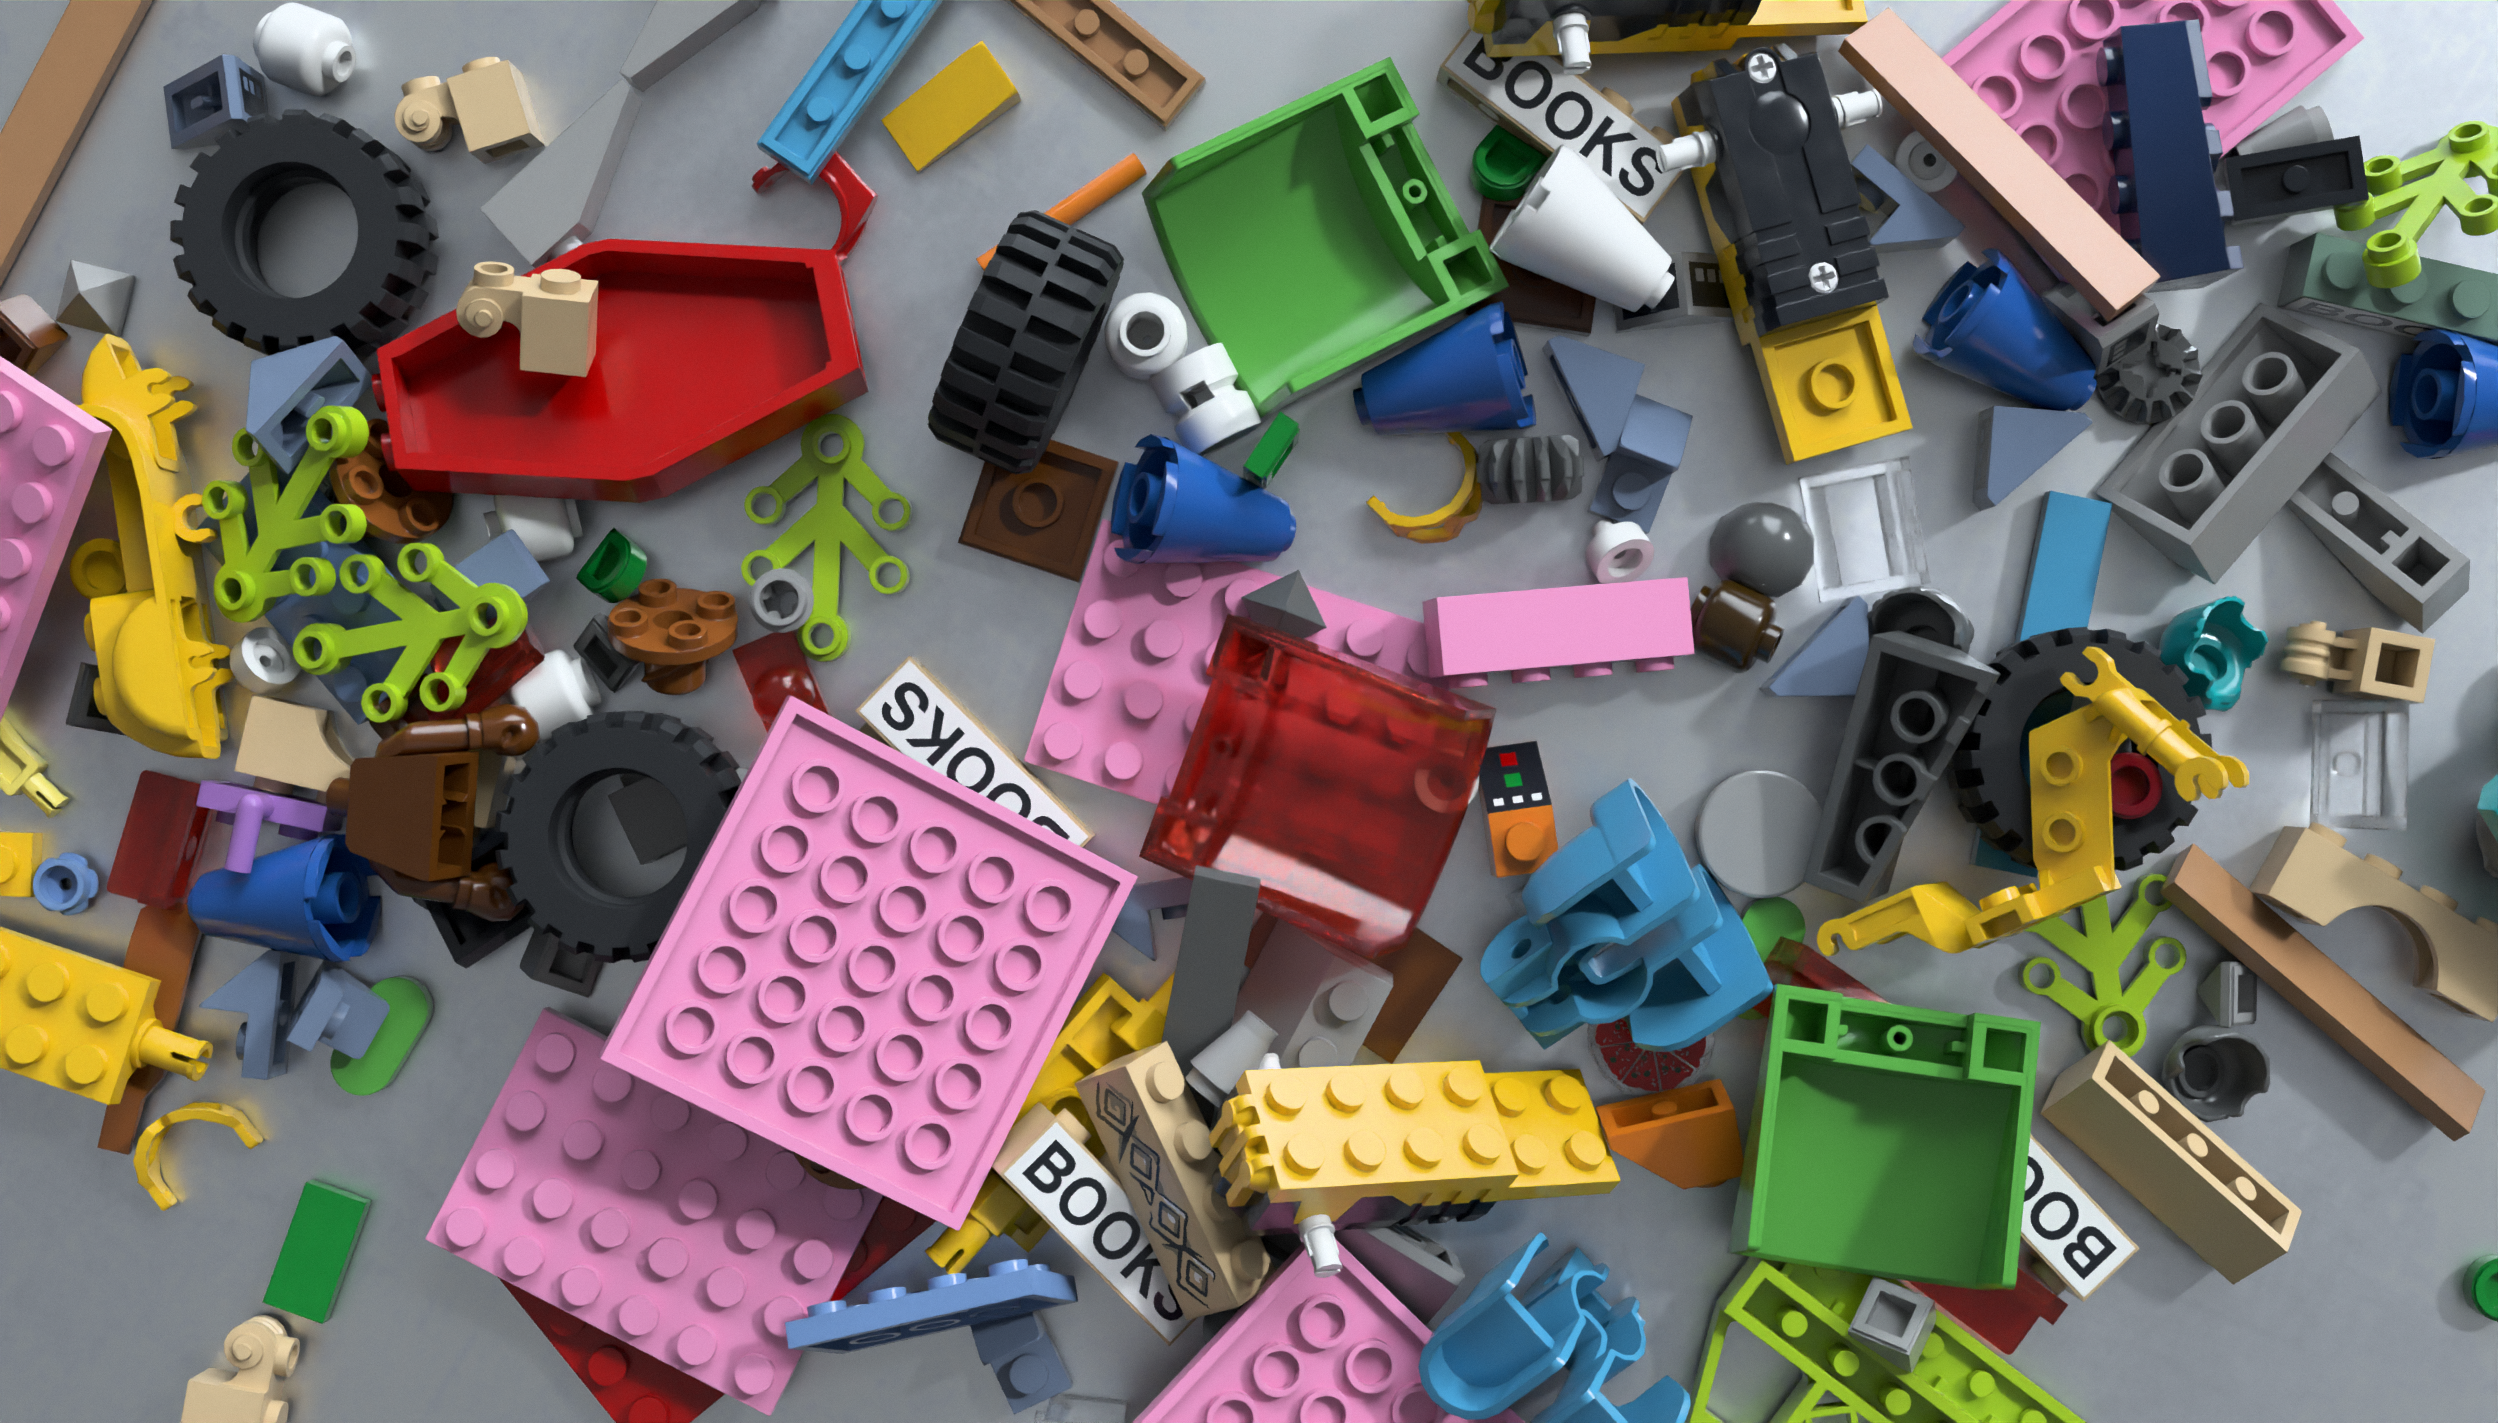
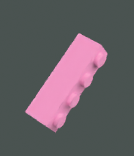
(1558, 628)

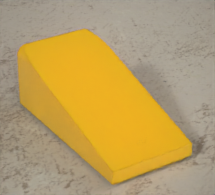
(951, 107)

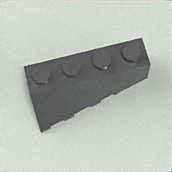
(1897, 742)

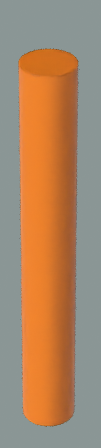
(1089, 196)

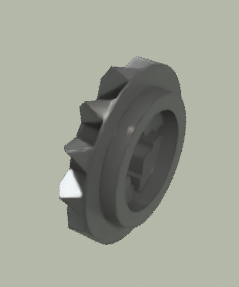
(2169, 395)

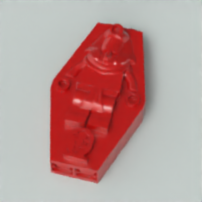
(690, 371)

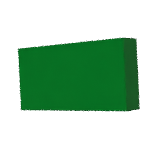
(1271, 451)
(317, 1251)

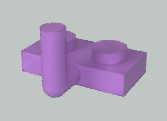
(248, 806)

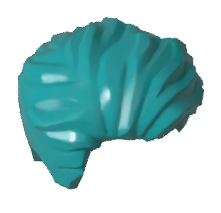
(2213, 650)

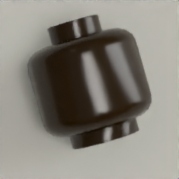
(1734, 626)

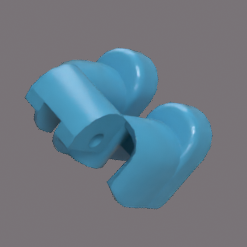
(1678, 948)
(1505, 1347)

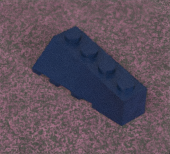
(2166, 153)

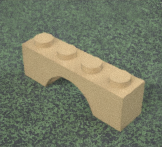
(301, 746)
(2319, 880)

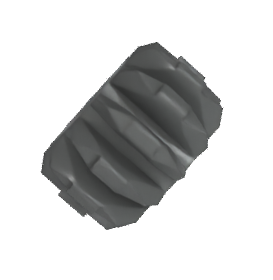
(1530, 469)

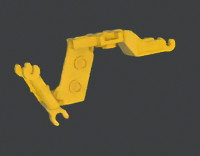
(2068, 821)

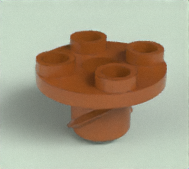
(389, 503)
(673, 633)

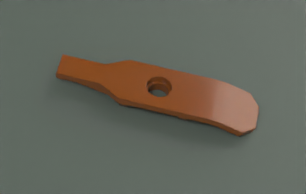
(165, 950)

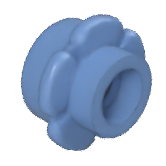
(49, 889)

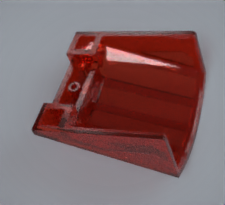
(1322, 785)

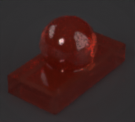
(775, 669)
(494, 676)

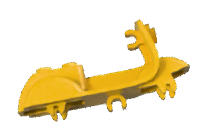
(157, 639)

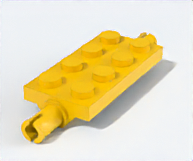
(83, 1021)
(1096, 1031)

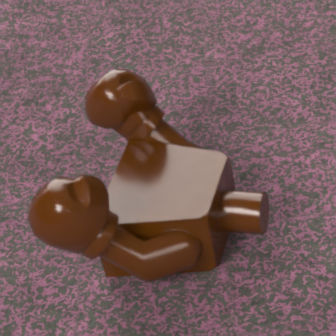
(417, 803)

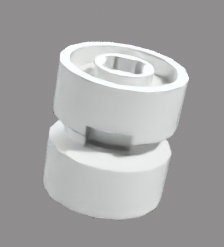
(1217, 421)

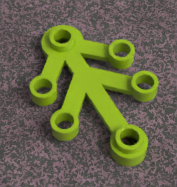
(2463, 153)
(280, 517)
(828, 525)
(420, 630)
(2102, 953)

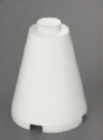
(1583, 237)

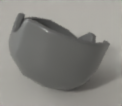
(1763, 548)
(2215, 1071)

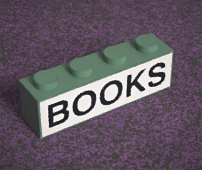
(2330, 281)

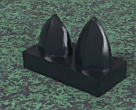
(2296, 180)

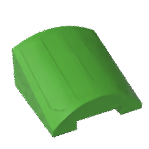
(1317, 237)
(1888, 1141)

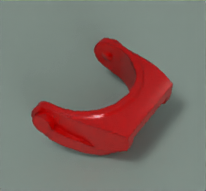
(853, 195)

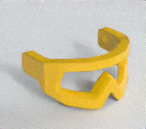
(1454, 514)
(150, 1142)

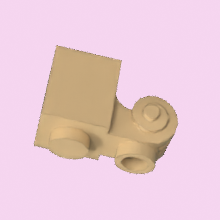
(485, 100)
(550, 310)
(2362, 664)
(256, 1390)

